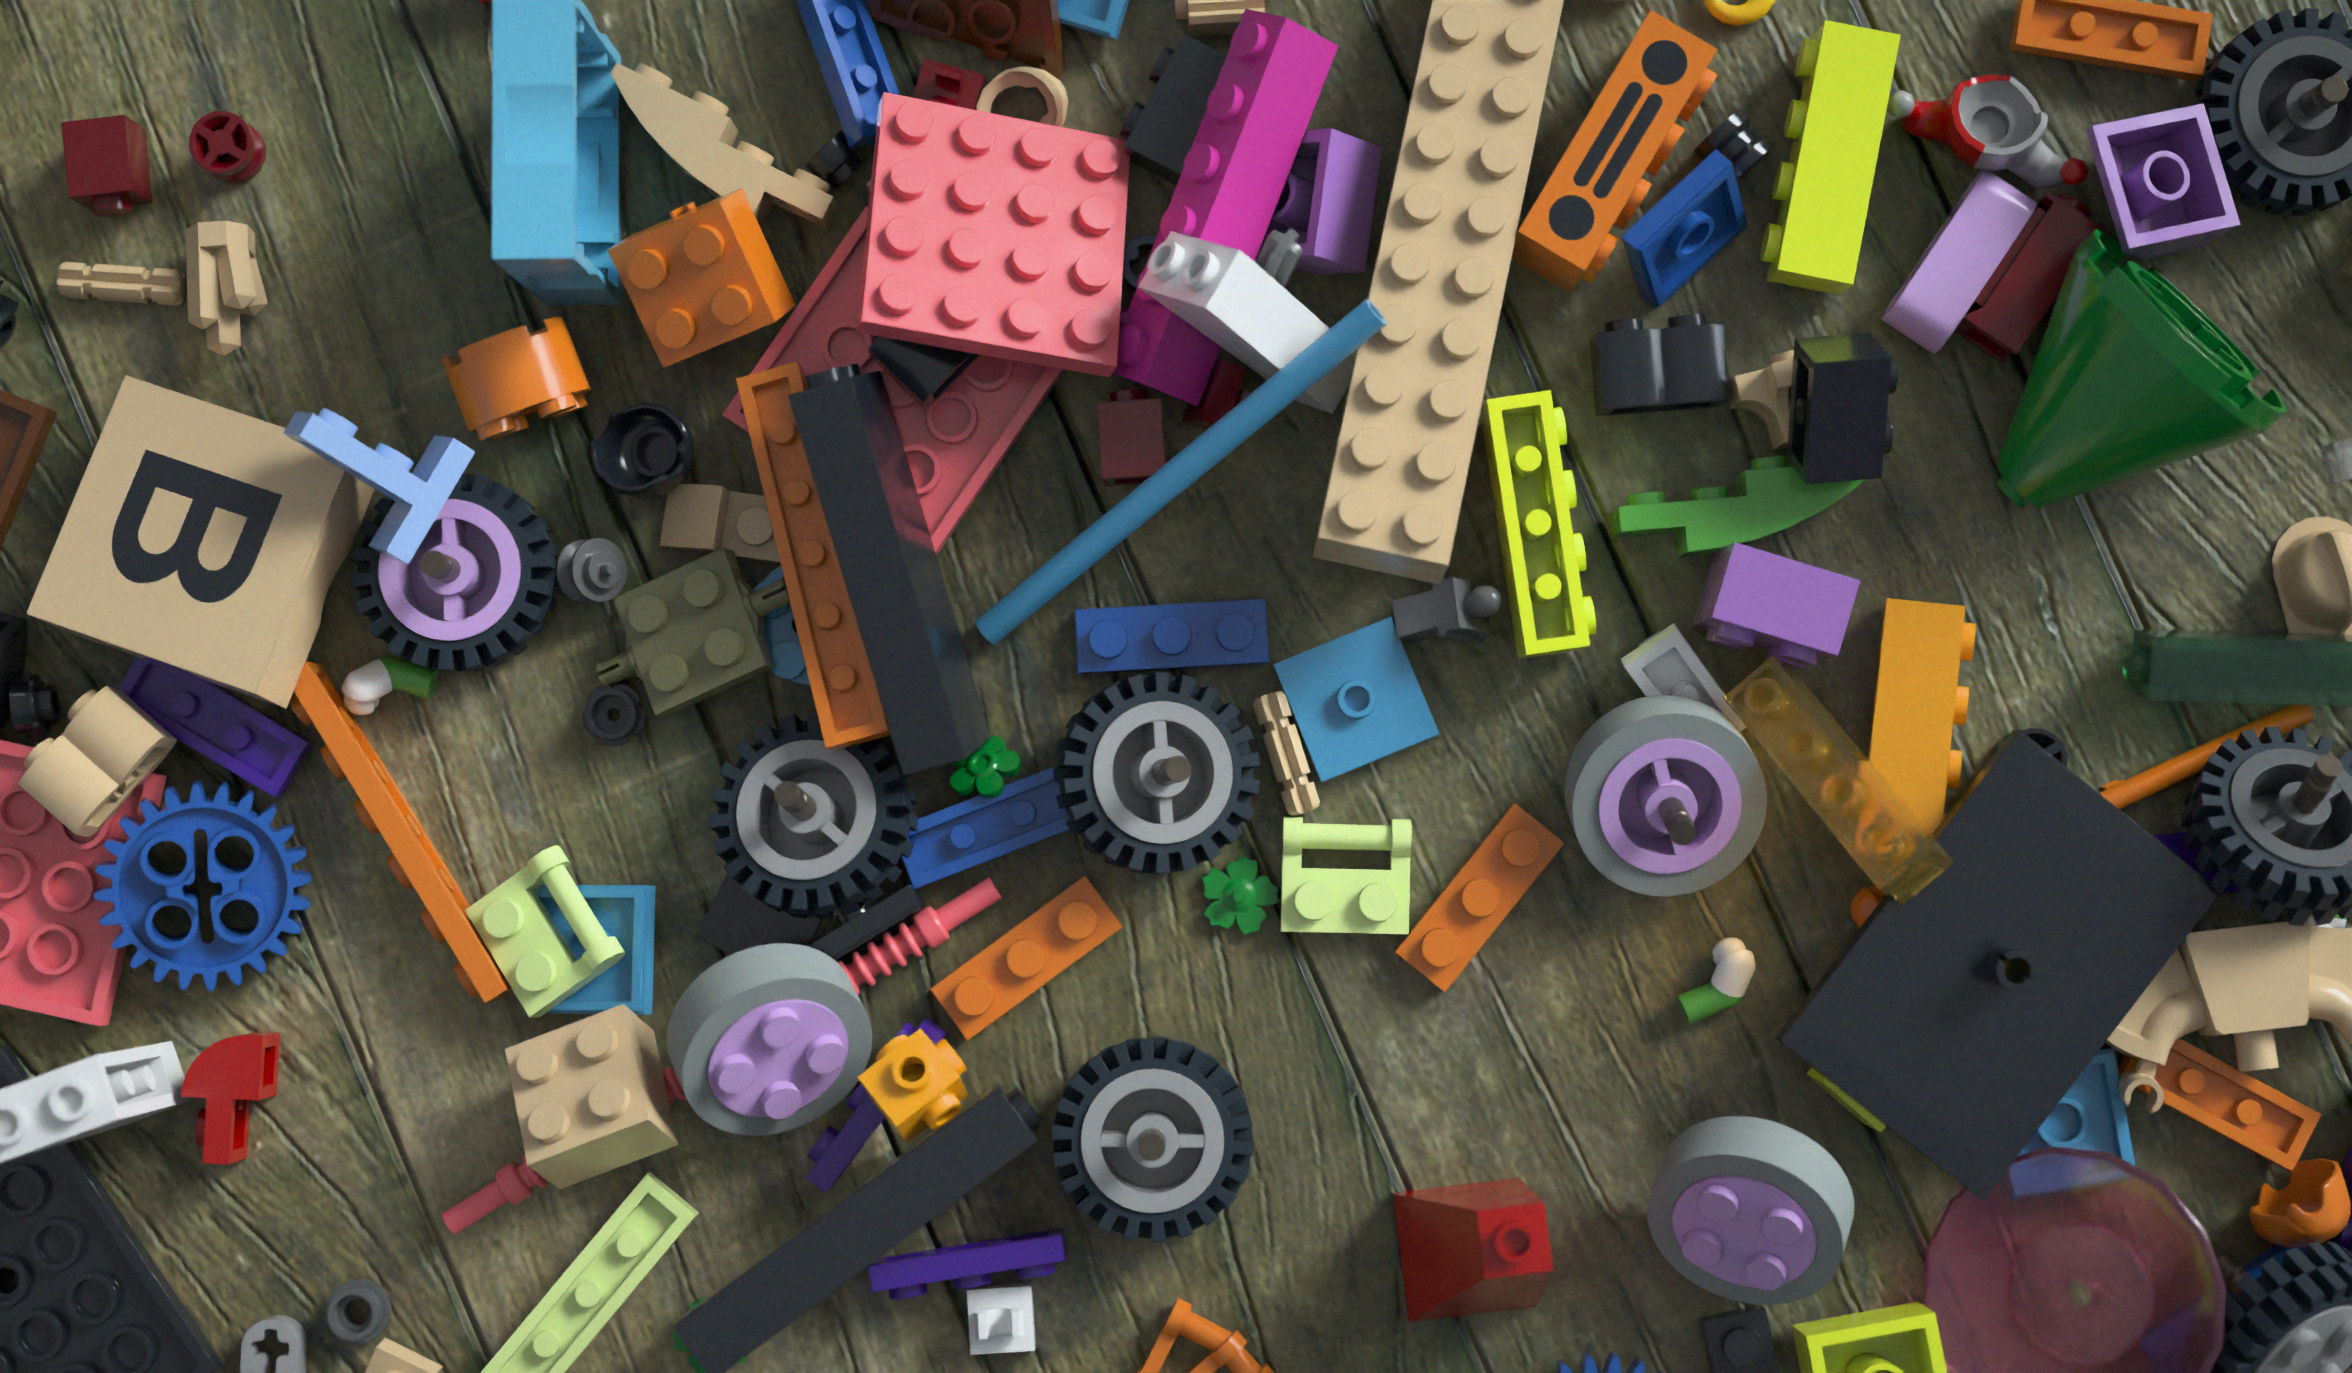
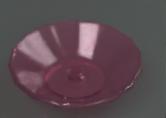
(2064, 1217)

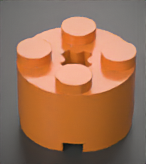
(515, 377)

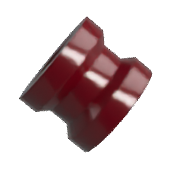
(216, 137)

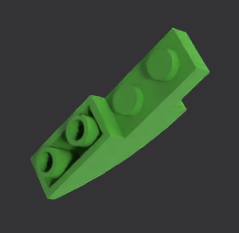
(1766, 503)

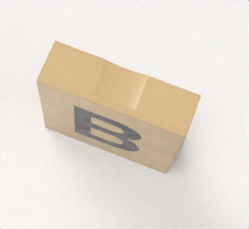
(201, 542)

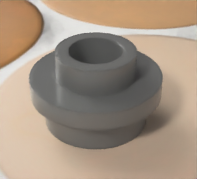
(339, 1316)

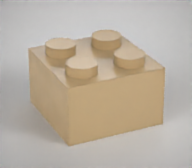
(590, 1097)

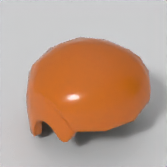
(2307, 1209)

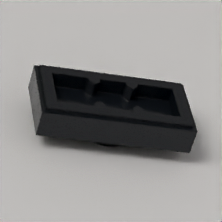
(869, 923)

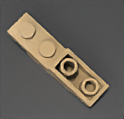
(700, 144)

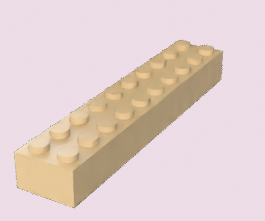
(1438, 286)

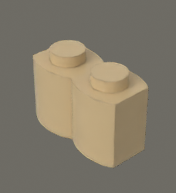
(95, 760)

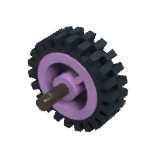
(470, 586)

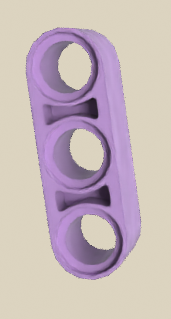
(1959, 261)

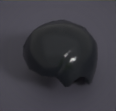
(643, 451)

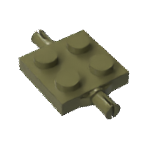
(694, 632)

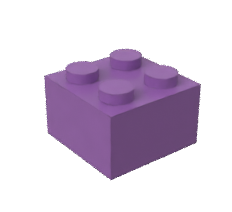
(1774, 605)

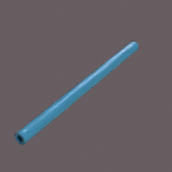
(1182, 471)

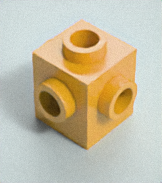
(916, 1084)

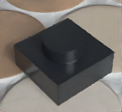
(1739, 1341)

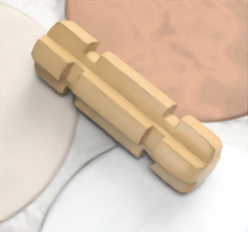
(121, 283)
(1286, 753)

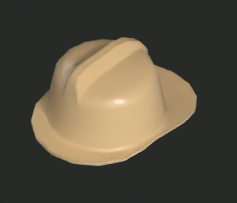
(2315, 576)

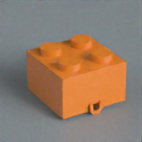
(702, 277)

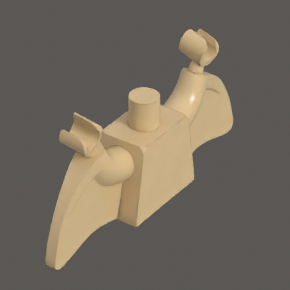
(2241, 986)

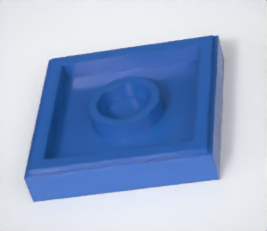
(1685, 229)

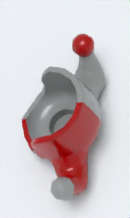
(1990, 127)

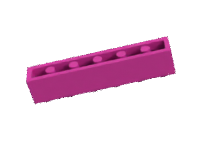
(1228, 186)

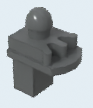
(1450, 610)

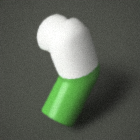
(381, 676)
(1726, 986)

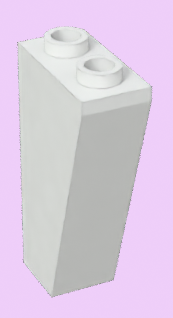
(1240, 310)
(89, 1098)

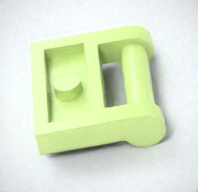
(1345, 898)
(530, 944)

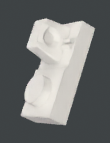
(1671, 667)

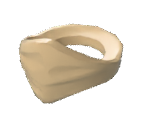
(1029, 77)

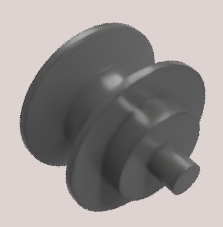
(591, 570)

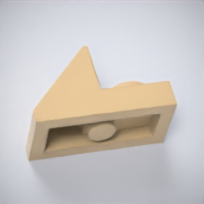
(713, 517)

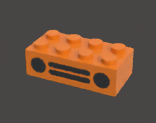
(1618, 141)

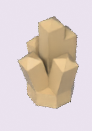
(222, 281)

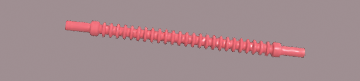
(929, 928)

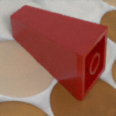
(1472, 1248)

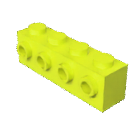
(1831, 157)
(1535, 524)

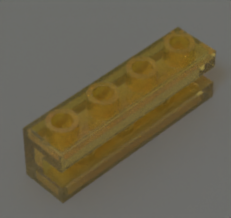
(1838, 781)

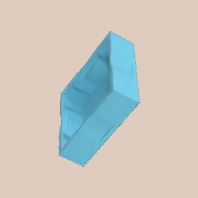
(555, 151)

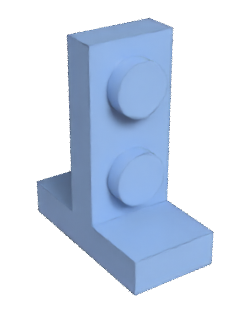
(416, 495)

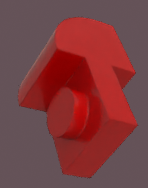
(228, 1078)

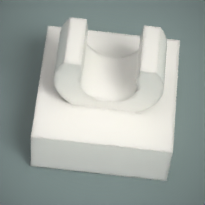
(1001, 1318)

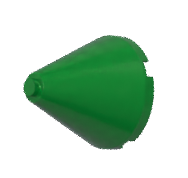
(2125, 384)

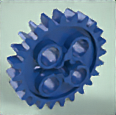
(143, 889)

